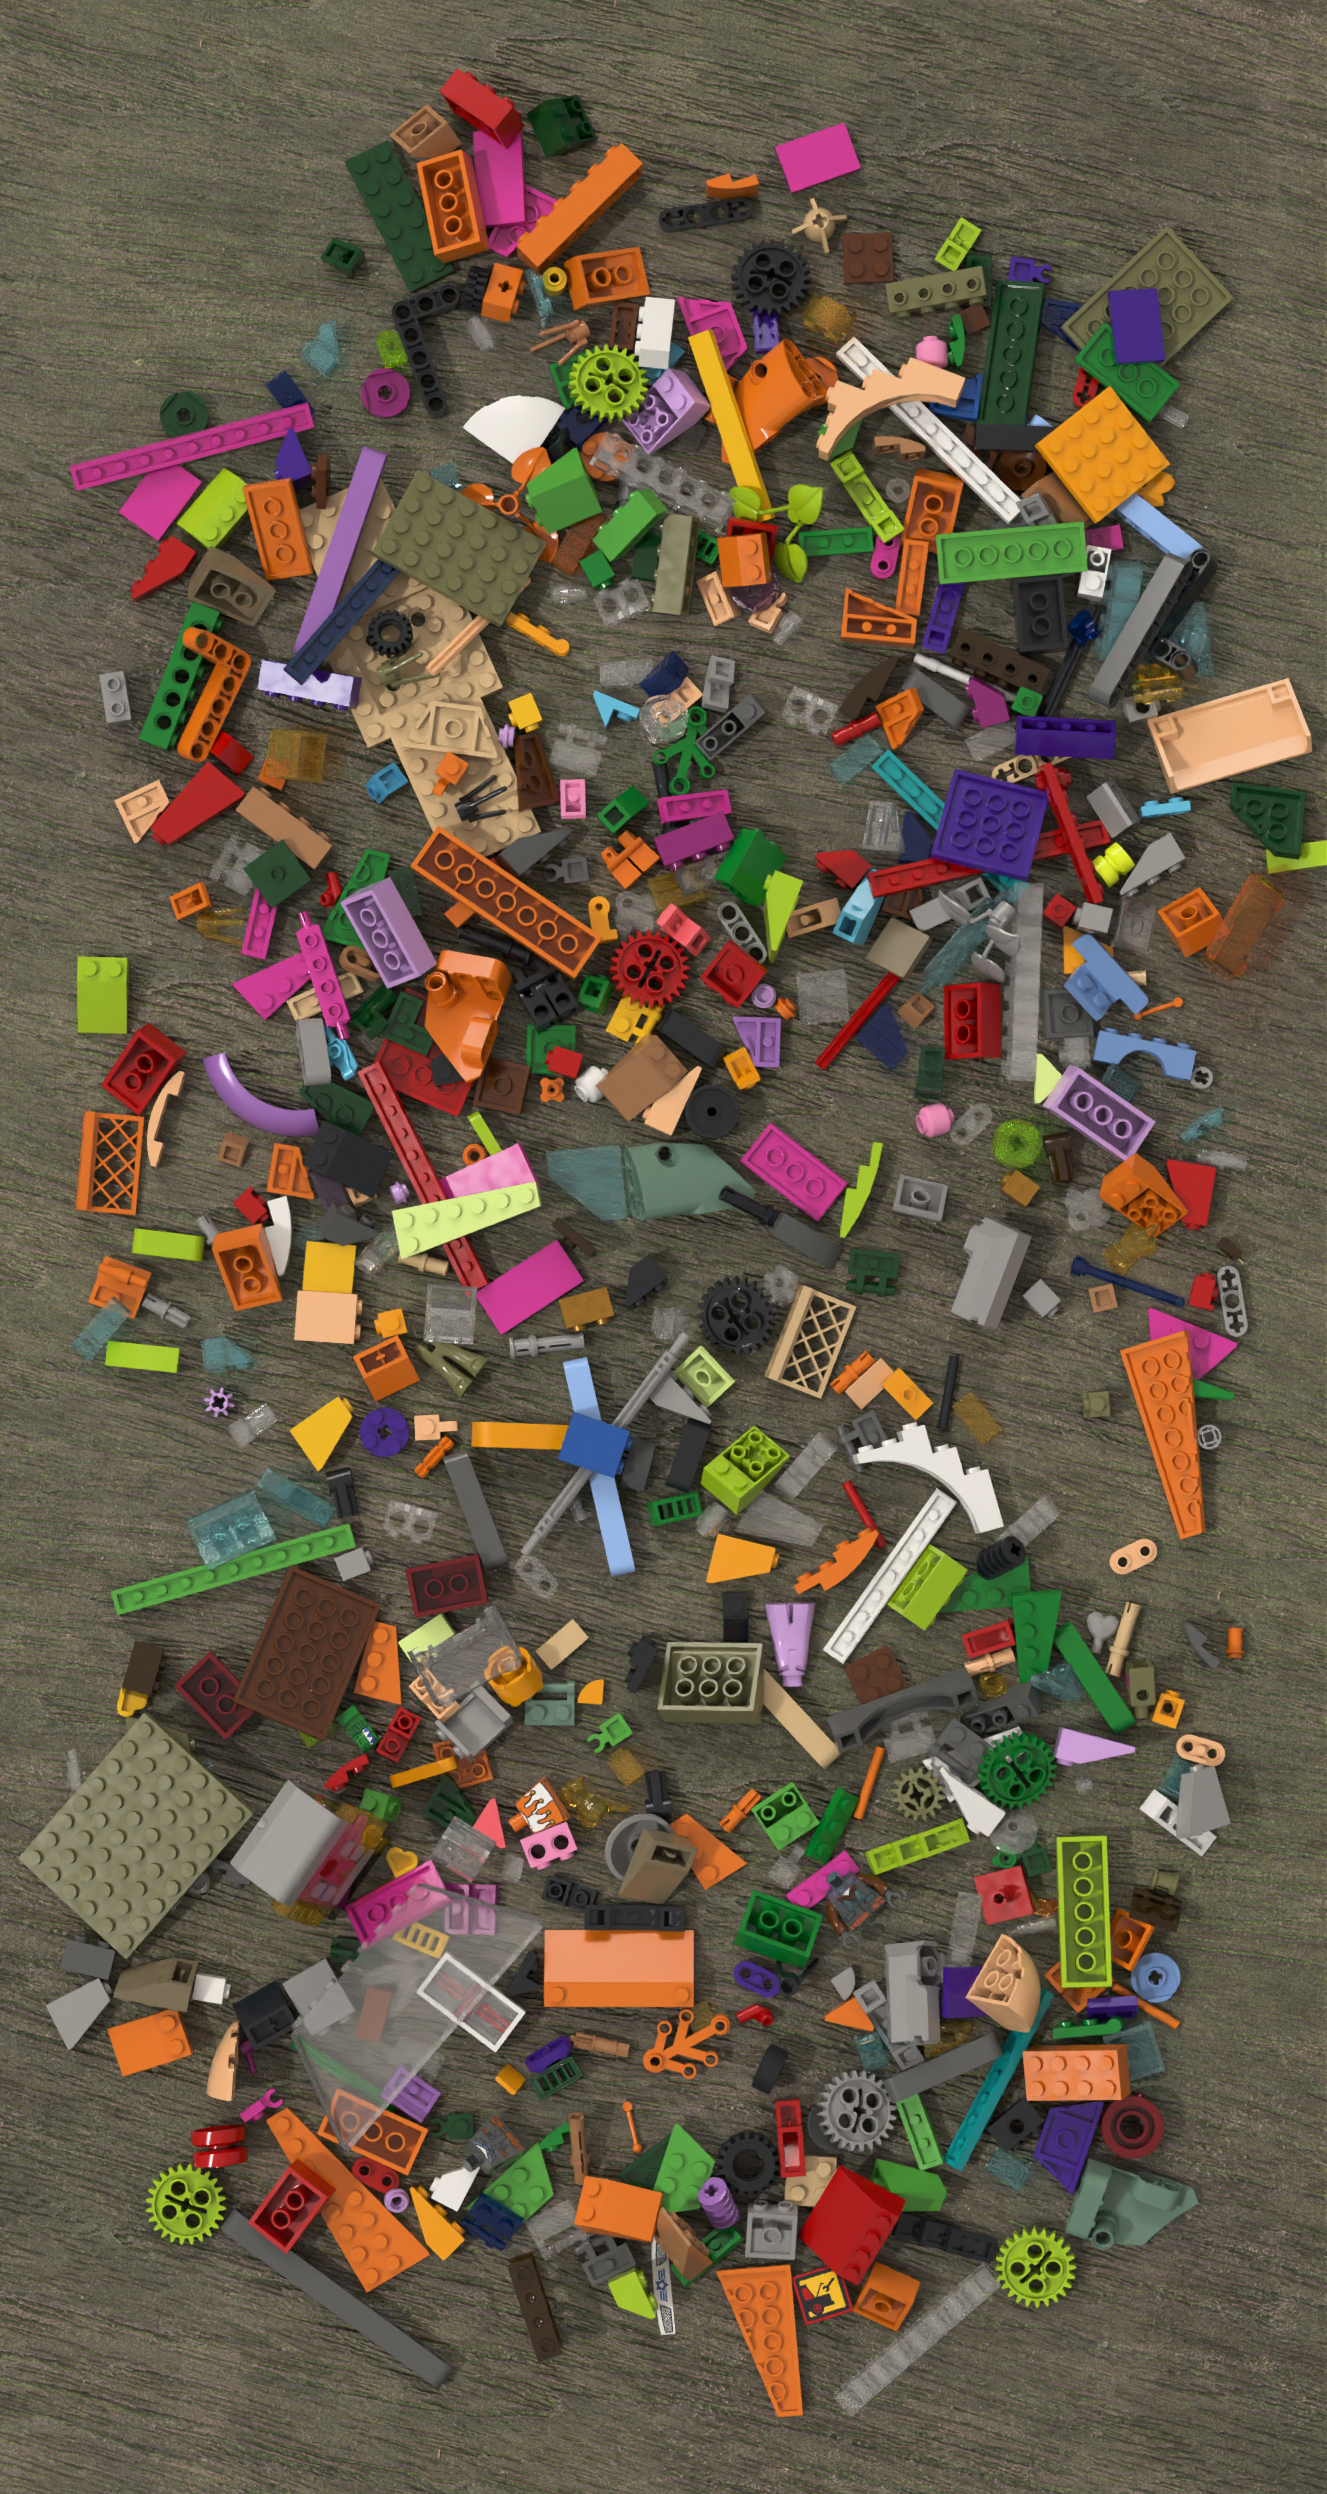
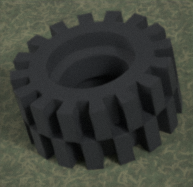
(475, 288)
(397, 646)

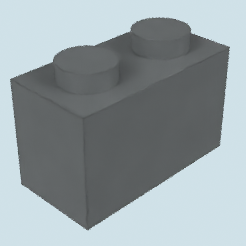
(88, 1957)

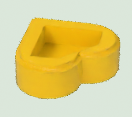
(129, 1704)
(401, 1861)

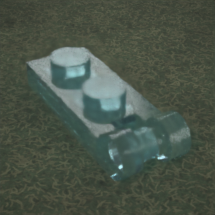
(101, 1328)

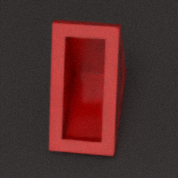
(231, 753)

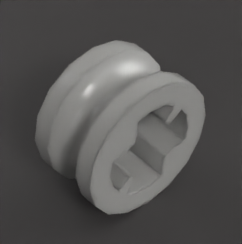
(1203, 1070)

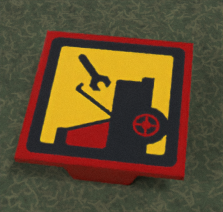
(821, 2295)

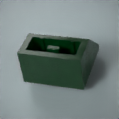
(561, 125)

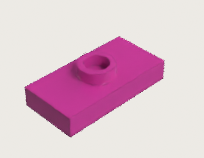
(1105, 537)

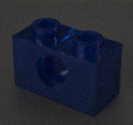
(579, 432)

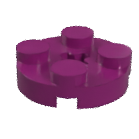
(373, 386)

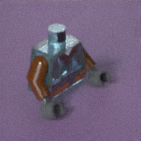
(854, 1901)

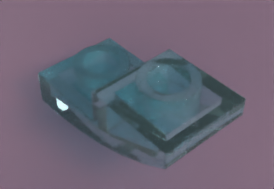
(1209, 1119)

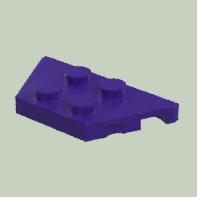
(1066, 2140)

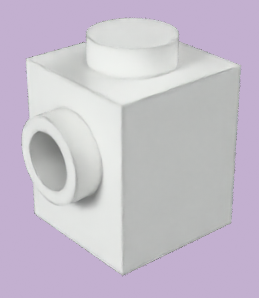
(211, 1988)

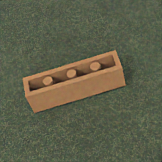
(280, 824)

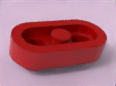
(376, 2174)

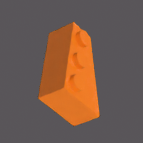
(874, 623)

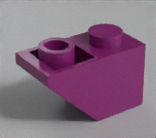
(989, 703)

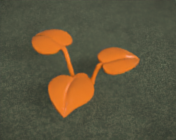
(523, 470)

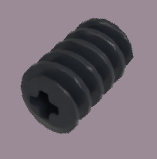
(1000, 1558)

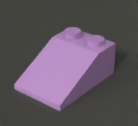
(1082, 1747)

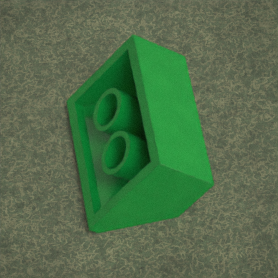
(778, 1929)

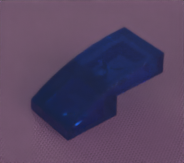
(286, 391)

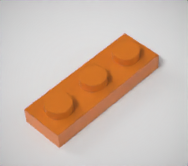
(911, 577)

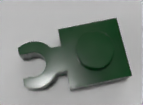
(1036, 1861)
(458, 2125)

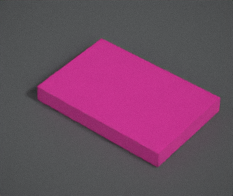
(817, 158)
(160, 499)

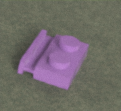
(416, 2099)

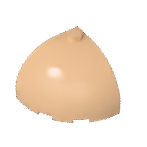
(1008, 1987)

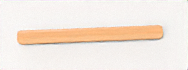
(460, 642)

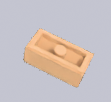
(718, 599)
(869, 1384)

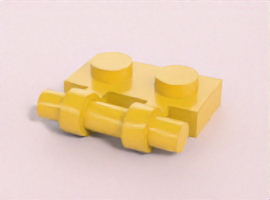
(627, 1016)

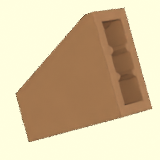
(1059, 500)

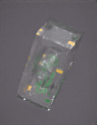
(378, 1252)

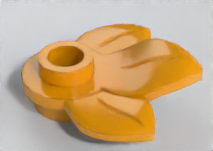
(1154, 489)

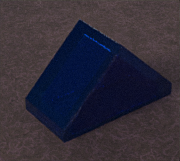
(665, 676)

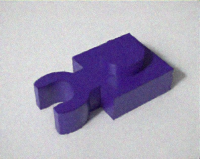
(1025, 270)

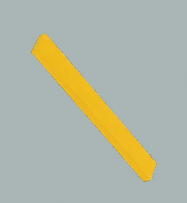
(728, 416)

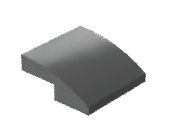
(1195, 1641)

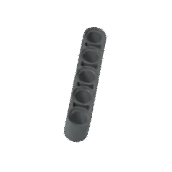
(475, 1509)
(942, 2067)

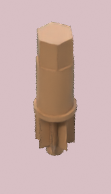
(599, 2044)

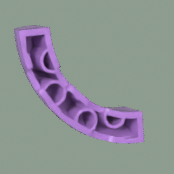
(252, 1110)

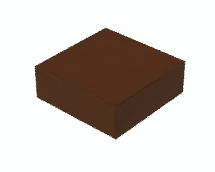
(974, 318)

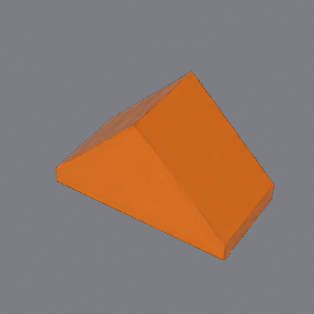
(191, 901)
(850, 2014)

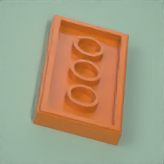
(278, 529)

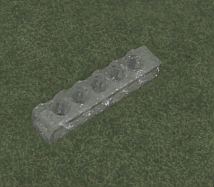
(668, 494)

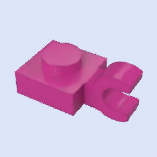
(255, 2110)

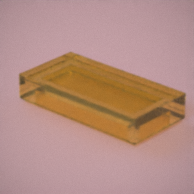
(976, 1418)

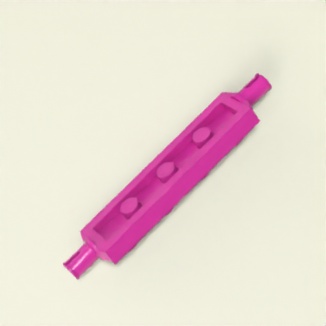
(323, 975)

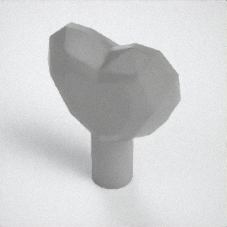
(1101, 1629)

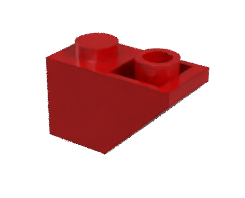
(844, 865)

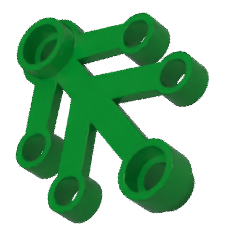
(688, 749)

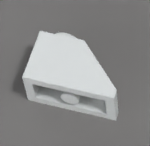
(453, 2187)

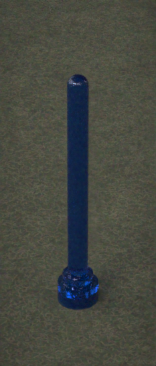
(1082, 1267)

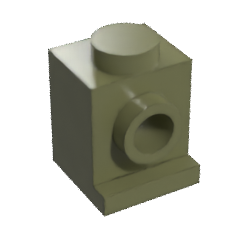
(1095, 1404)

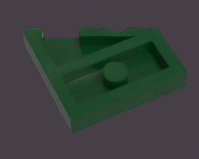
(449, 1802)

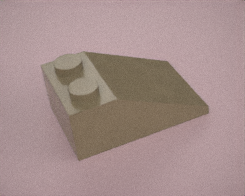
(229, 587)

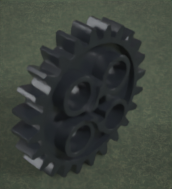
(763, 298)
(755, 1305)

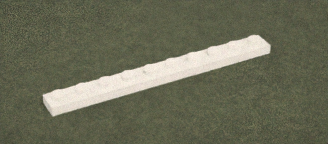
(938, 438)

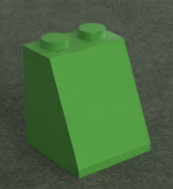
(563, 493)

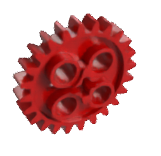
(629, 959)

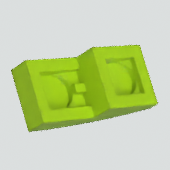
(958, 244)

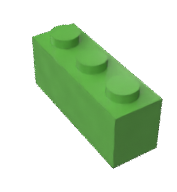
(629, 524)

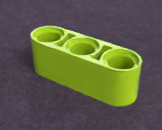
(168, 1245)

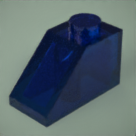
(916, 841)

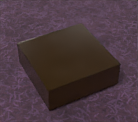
(1229, 1249)

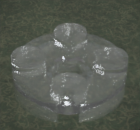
(656, 730)

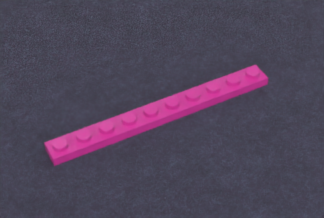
(191, 446)

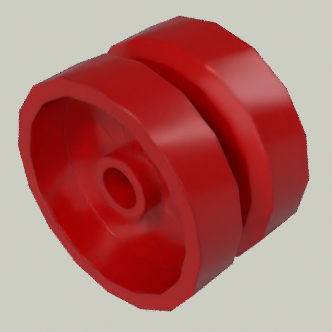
(219, 2151)

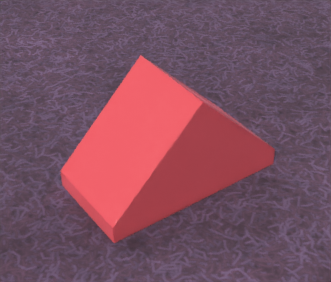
(490, 1823)

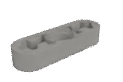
(1223, 1284)

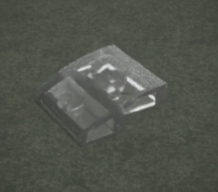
(463, 1849)

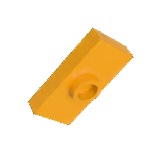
(907, 1393)

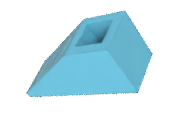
(858, 914)

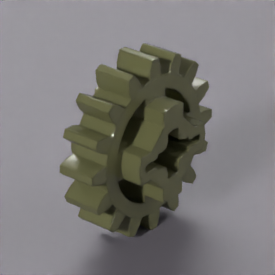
(916, 1783)

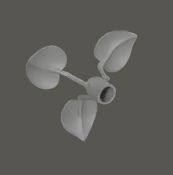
(997, 921)

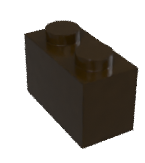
(144, 1670)

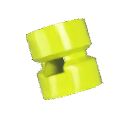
(1112, 865)

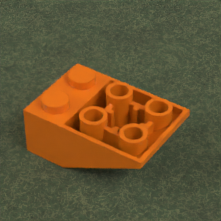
(1142, 1194)

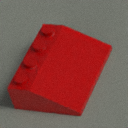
(851, 2223)

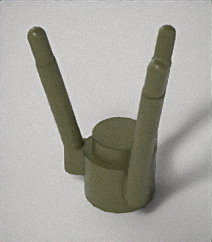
(390, 670)

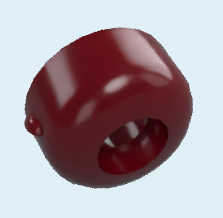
(1143, 2143)

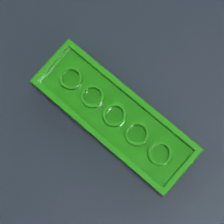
(1011, 553)

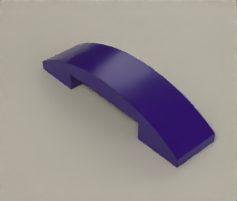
(942, 617)

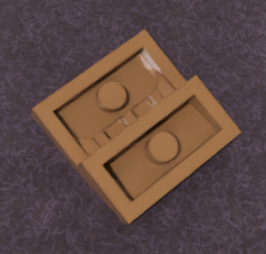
(906, 449)

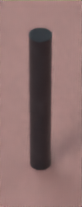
(948, 1392)

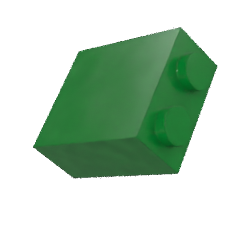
(749, 864)

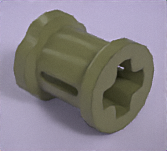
(1163, 1881)

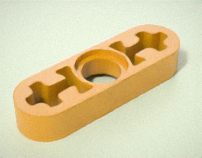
(423, 1772)

